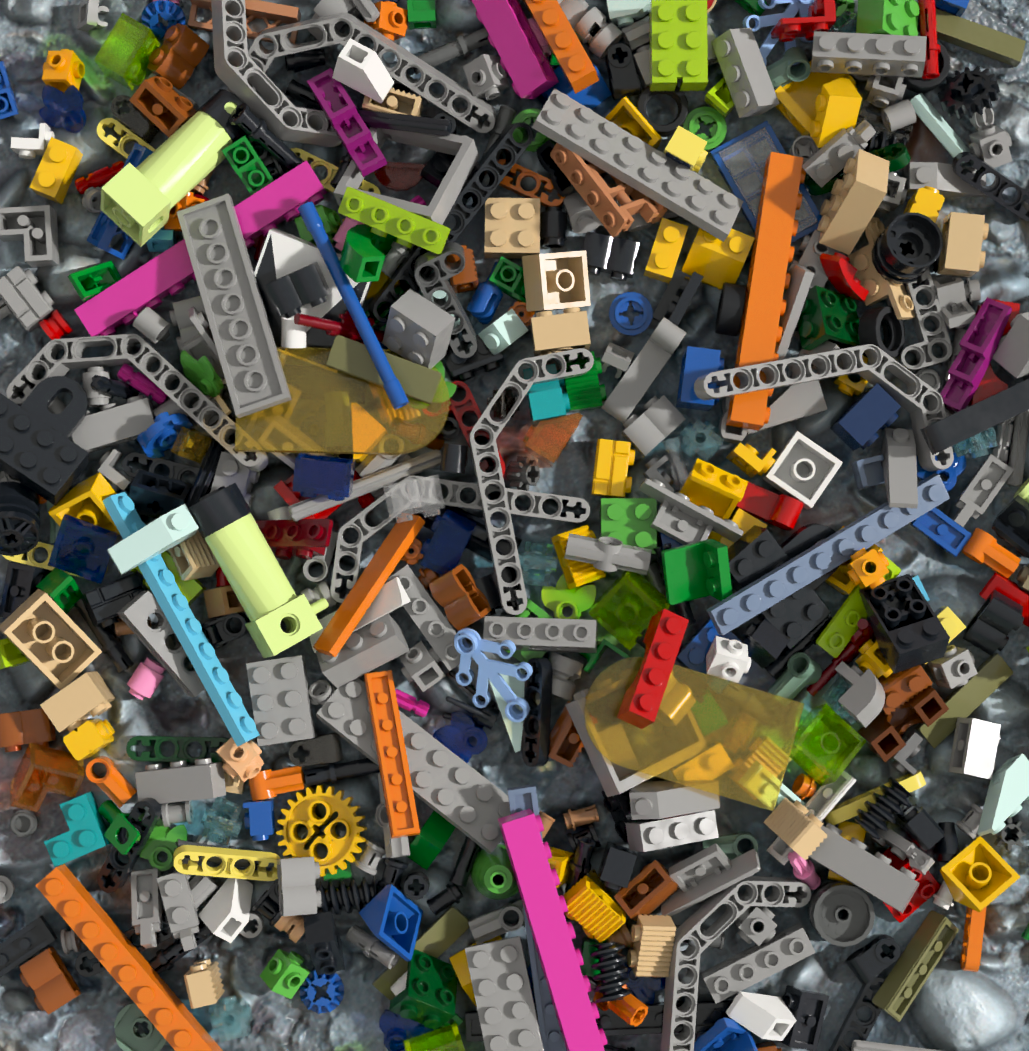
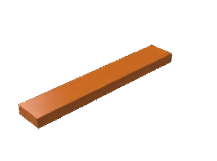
(368, 586)
(391, 754)

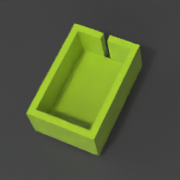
(678, 45)

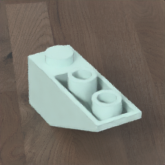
(1005, 794)

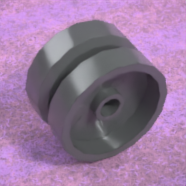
(824, 916)

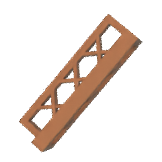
(254, 9)

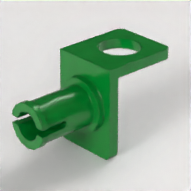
(593, 658)
(118, 821)

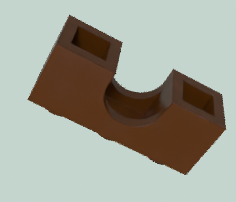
(886, 731)

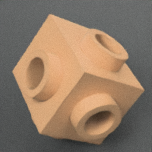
(241, 760)

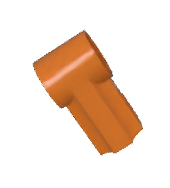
(985, 550)
(113, 783)
(269, 783)
(628, 1008)

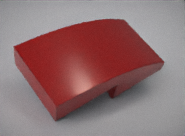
(842, 275)
(1010, 590)

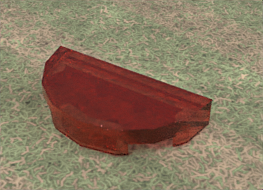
(399, 175)

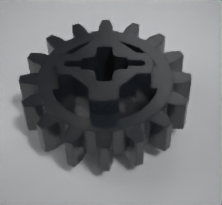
(968, 92)

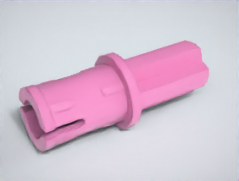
(804, 870)

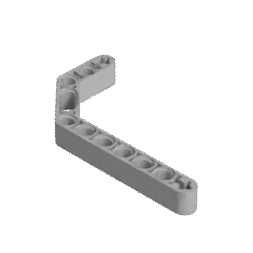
(382, 44)
(247, 71)
(143, 361)
(828, 368)
(490, 450)
(453, 499)
(701, 940)

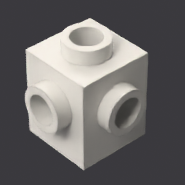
(727, 659)

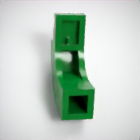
(364, 253)

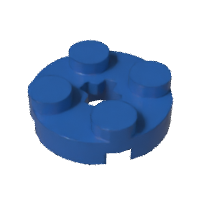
(162, 433)

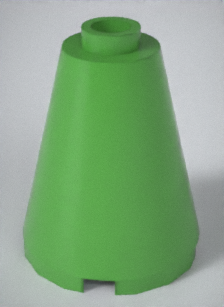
(488, 866)

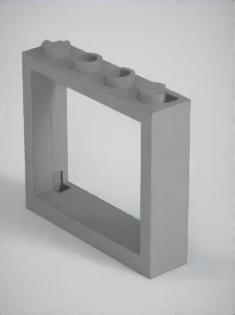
(465, 159)
(602, 766)

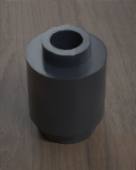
(553, 227)

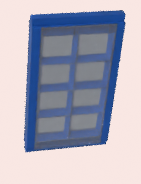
(742, 168)

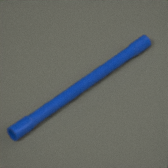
(391, 383)

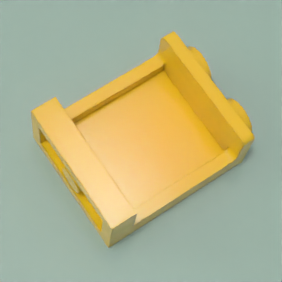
(799, 99)
(714, 489)

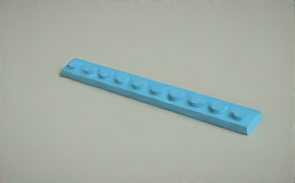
(186, 627)

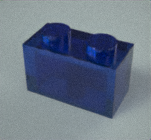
(323, 476)
(447, 543)

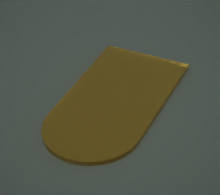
(338, 413)
(704, 733)

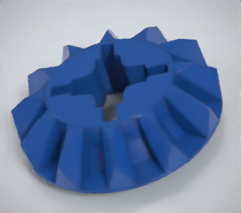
(167, 10)
(620, 305)
(322, 1004)

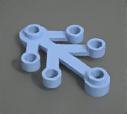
(769, 20)
(491, 670)

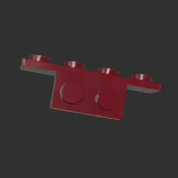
(297, 538)

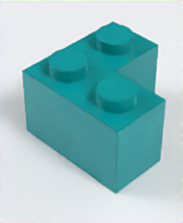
(546, 398)
(84, 833)

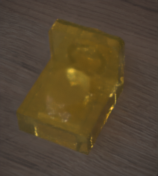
(191, 444)

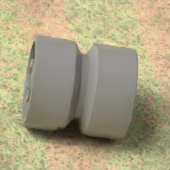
(604, 38)
(564, 673)

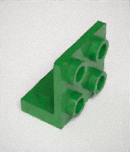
(697, 571)

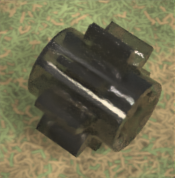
(503, 404)

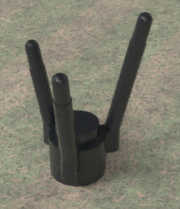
(484, 716)

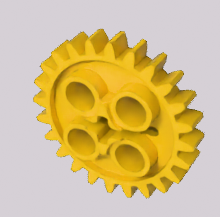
(304, 813)

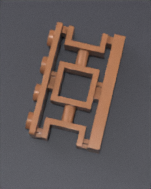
(601, 197)

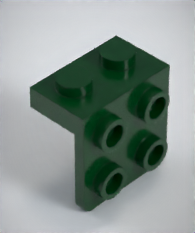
(826, 317)
(428, 991)

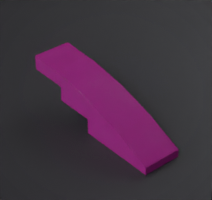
(347, 122)
(976, 354)

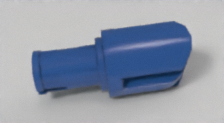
(485, 300)

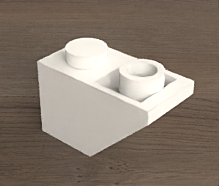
(363, 71)
(229, 909)
(762, 1015)

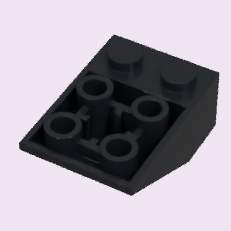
(904, 624)

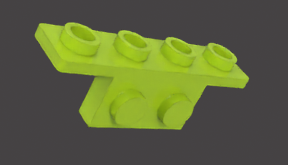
(393, 220)
(844, 623)

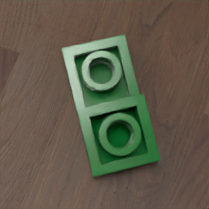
(247, 165)
(509, 279)

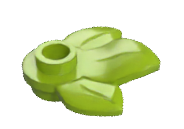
(558, 598)

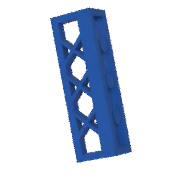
(104, 227)

